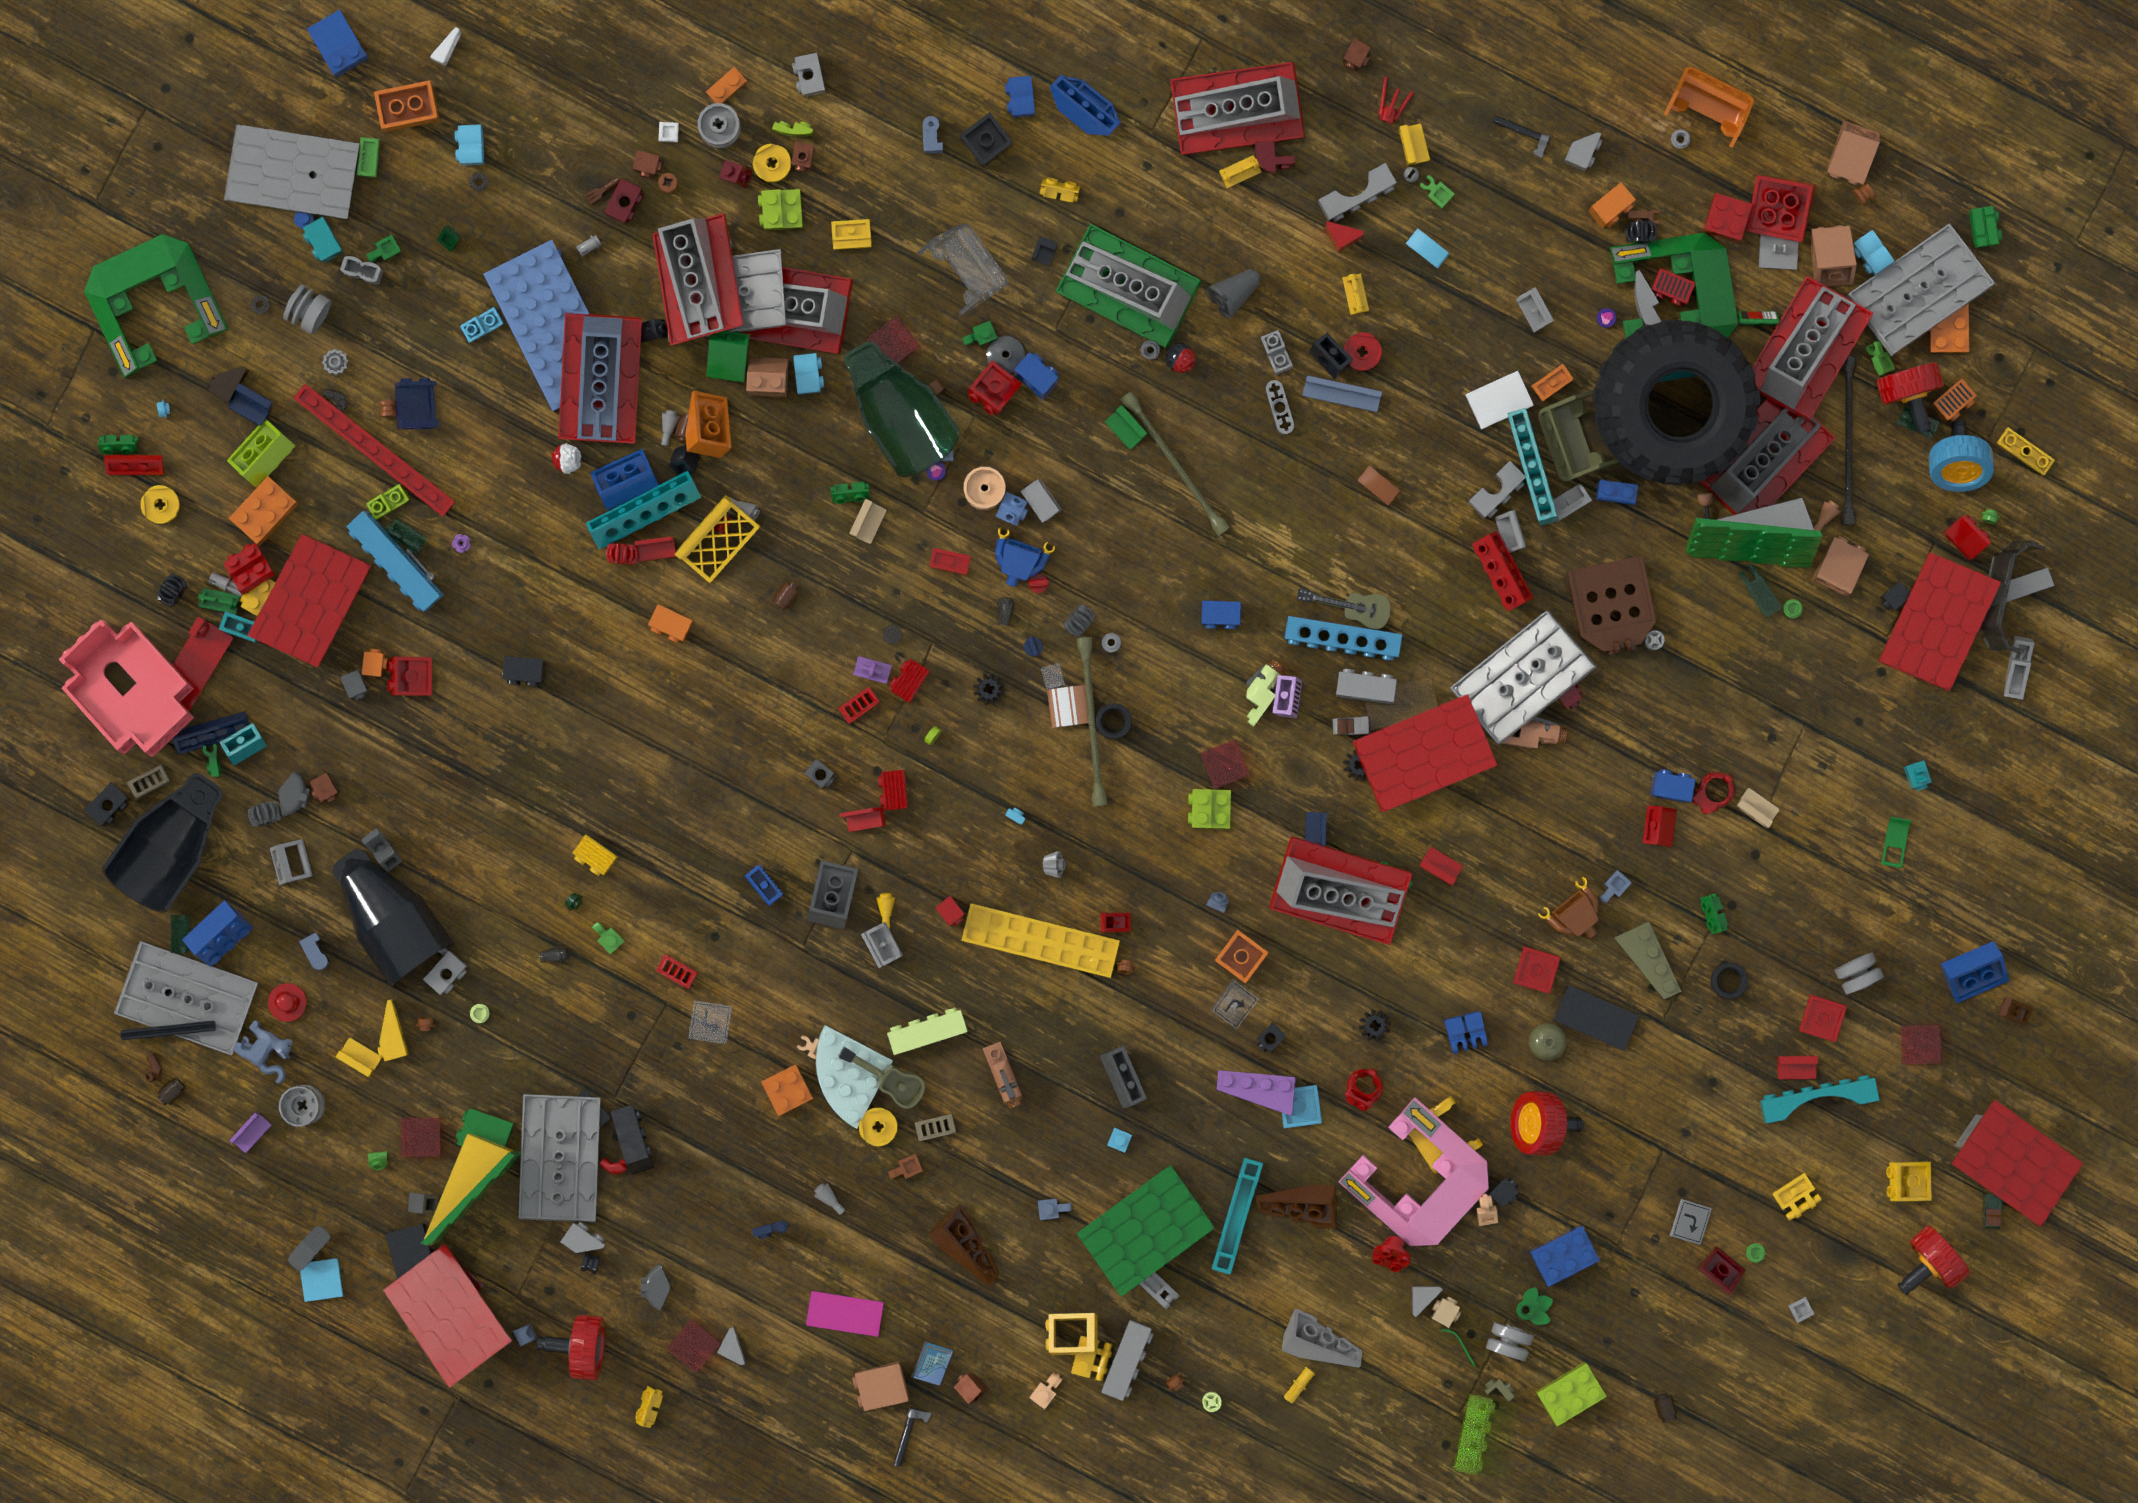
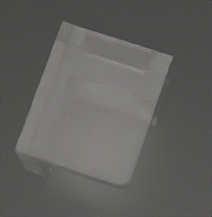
(1052, 676)

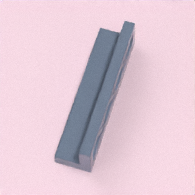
(1342, 393)

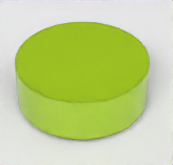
(932, 735)

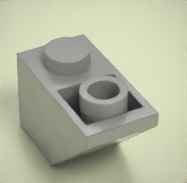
(1582, 150)
(581, 1240)

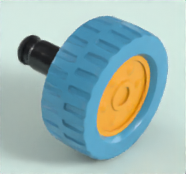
(1961, 461)

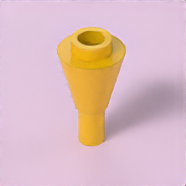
(885, 905)

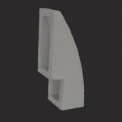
(1645, 300)
(2018, 668)

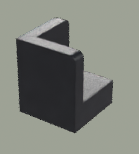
(1044, 251)
(684, 461)

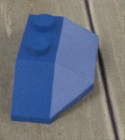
(1084, 106)

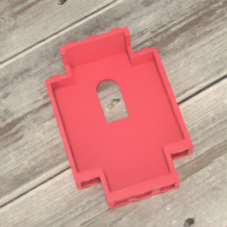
(149, 711)

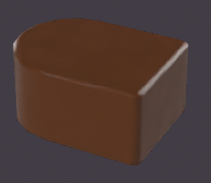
(937, 387)

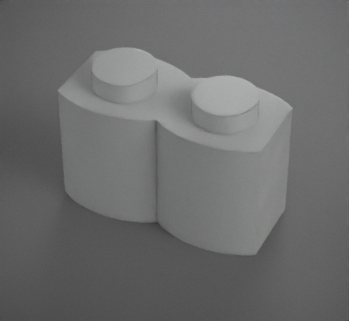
(357, 269)

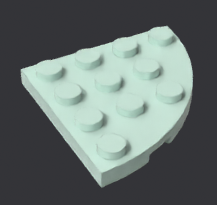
(843, 1083)

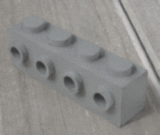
(1126, 1360)

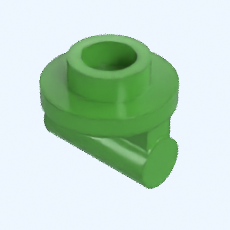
(378, 1160)

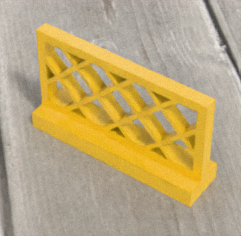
(705, 527)

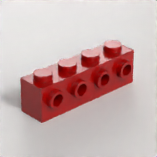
(1502, 570)

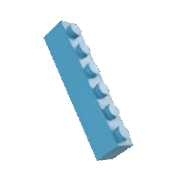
(394, 561)

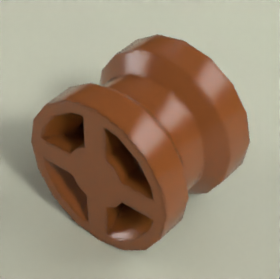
(670, 186)
(1864, 194)
(388, 408)

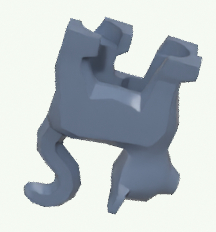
(261, 1049)

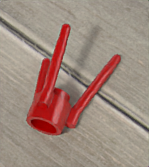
(1389, 113)

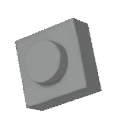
(1801, 1309)

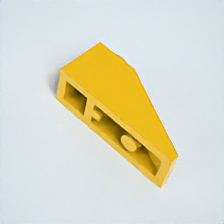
(391, 1039)

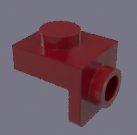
(735, 174)

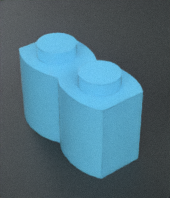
(470, 145)
(1872, 253)
(807, 373)

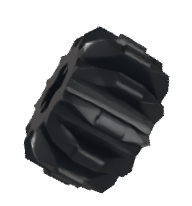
(1641, 231)
(171, 590)
(985, 694)
(1351, 767)
(1378, 1020)

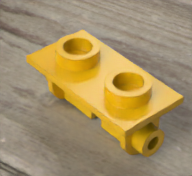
(1240, 171)
(1066, 189)
(1355, 293)
(650, 1398)

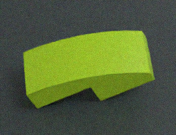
(799, 130)
(388, 501)

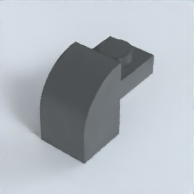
(382, 849)

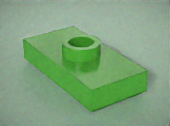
(368, 157)

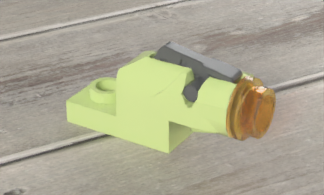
(1259, 689)

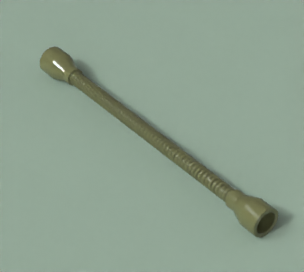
(1132, 403)
(1099, 796)

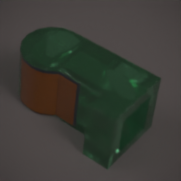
(1991, 1211)

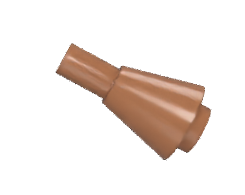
(1827, 513)

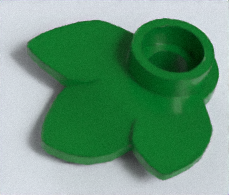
(1537, 1307)

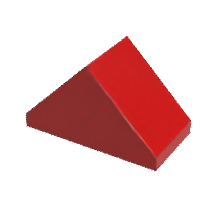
(1115, 922)

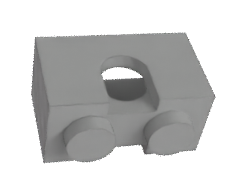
(814, 85)
(435, 978)

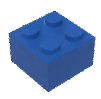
(1672, 787)

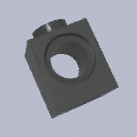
(355, 685)
(811, 773)

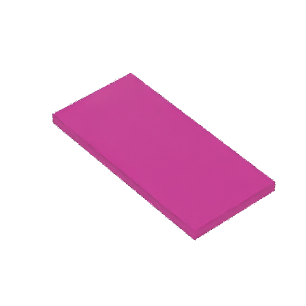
(844, 1313)

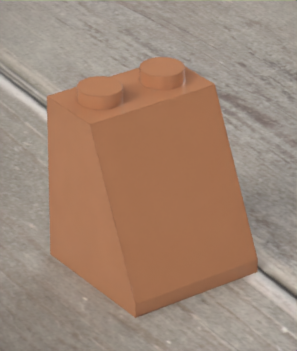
(1853, 153)
(1833, 256)
(767, 377)
(1841, 566)
(881, 1386)

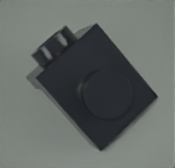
(653, 330)

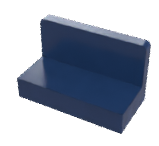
(250, 405)
(1316, 827)

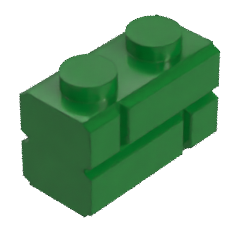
(1985, 227)

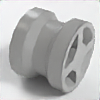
(1654, 640)

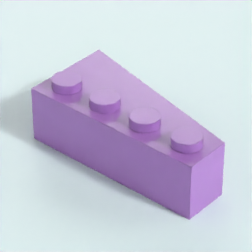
(1262, 1089)

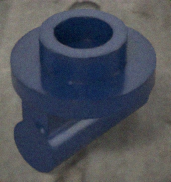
(1033, 646)

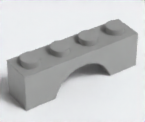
(1379, 181)

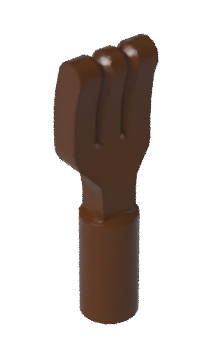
(596, 194)

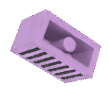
(1287, 696)

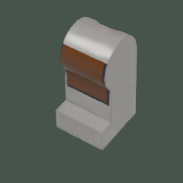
(1351, 726)

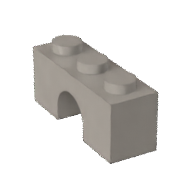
(1510, 479)

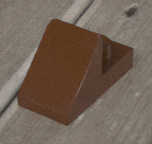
(2015, 1011)

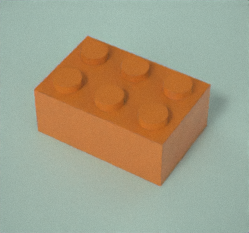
(406, 106)
(263, 511)

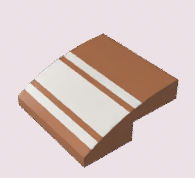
(1068, 706)

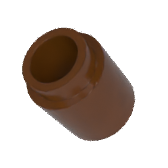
(681, 428)
(786, 595)

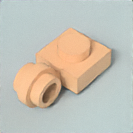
(1487, 1213)
(1043, 1394)

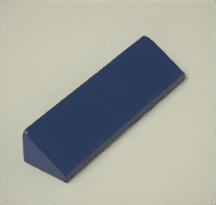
(209, 732)

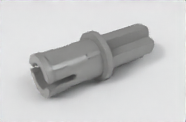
(224, 583)

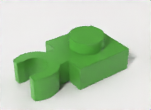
(1438, 193)

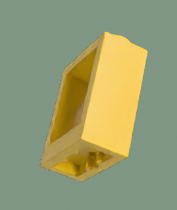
(1092, 1334)

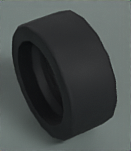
(1117, 735)
(1743, 984)

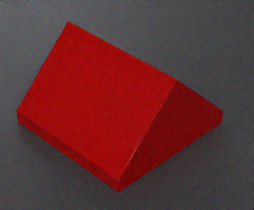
(1342, 236)

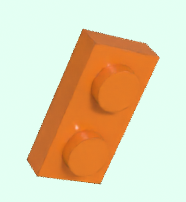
(726, 86)
(1552, 382)

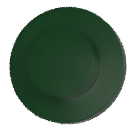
(573, 902)

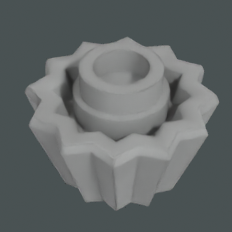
(335, 361)
(1054, 864)

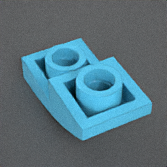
(1427, 248)
(482, 324)

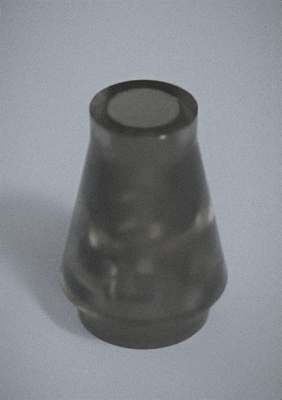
(1005, 610)
(555, 955)

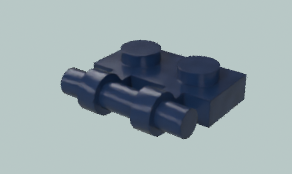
(765, 1230)

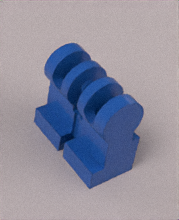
(1456, 1028)

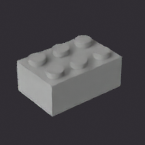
(1366, 686)

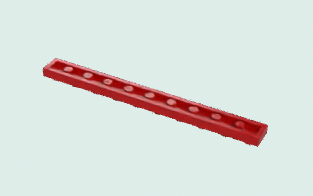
(374, 450)

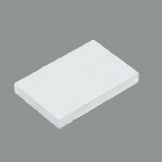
(1498, 398)

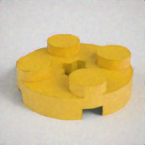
(777, 153)
(169, 511)
(869, 1120)

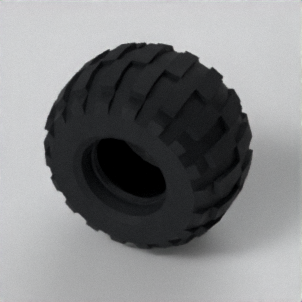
(1625, 390)

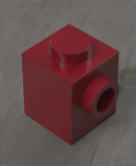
(1571, 697)

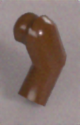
(155, 1069)

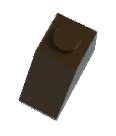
(225, 383)

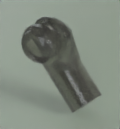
(337, 397)

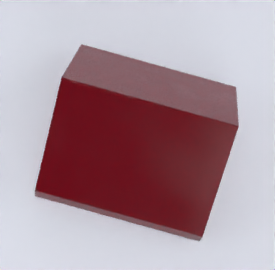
(1721, 1270)

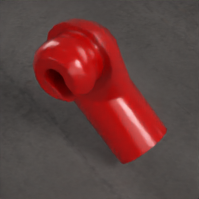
(614, 1168)

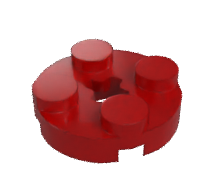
(1371, 345)

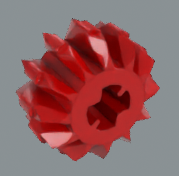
(622, 554)

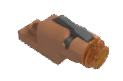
(1538, 730)
(1003, 1074)

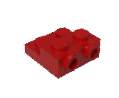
(993, 388)
(248, 568)
(410, 676)

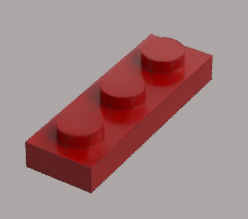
(134, 464)

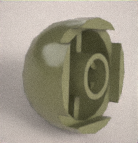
(1547, 1042)

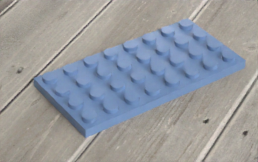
(534, 299)

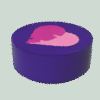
(1606, 317)
(936, 472)

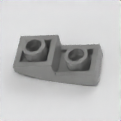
(1276, 352)

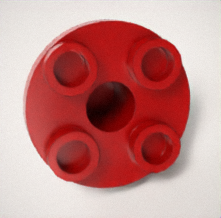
(287, 1002)
(1391, 1254)

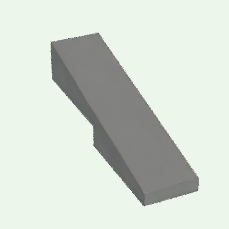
(2029, 584)

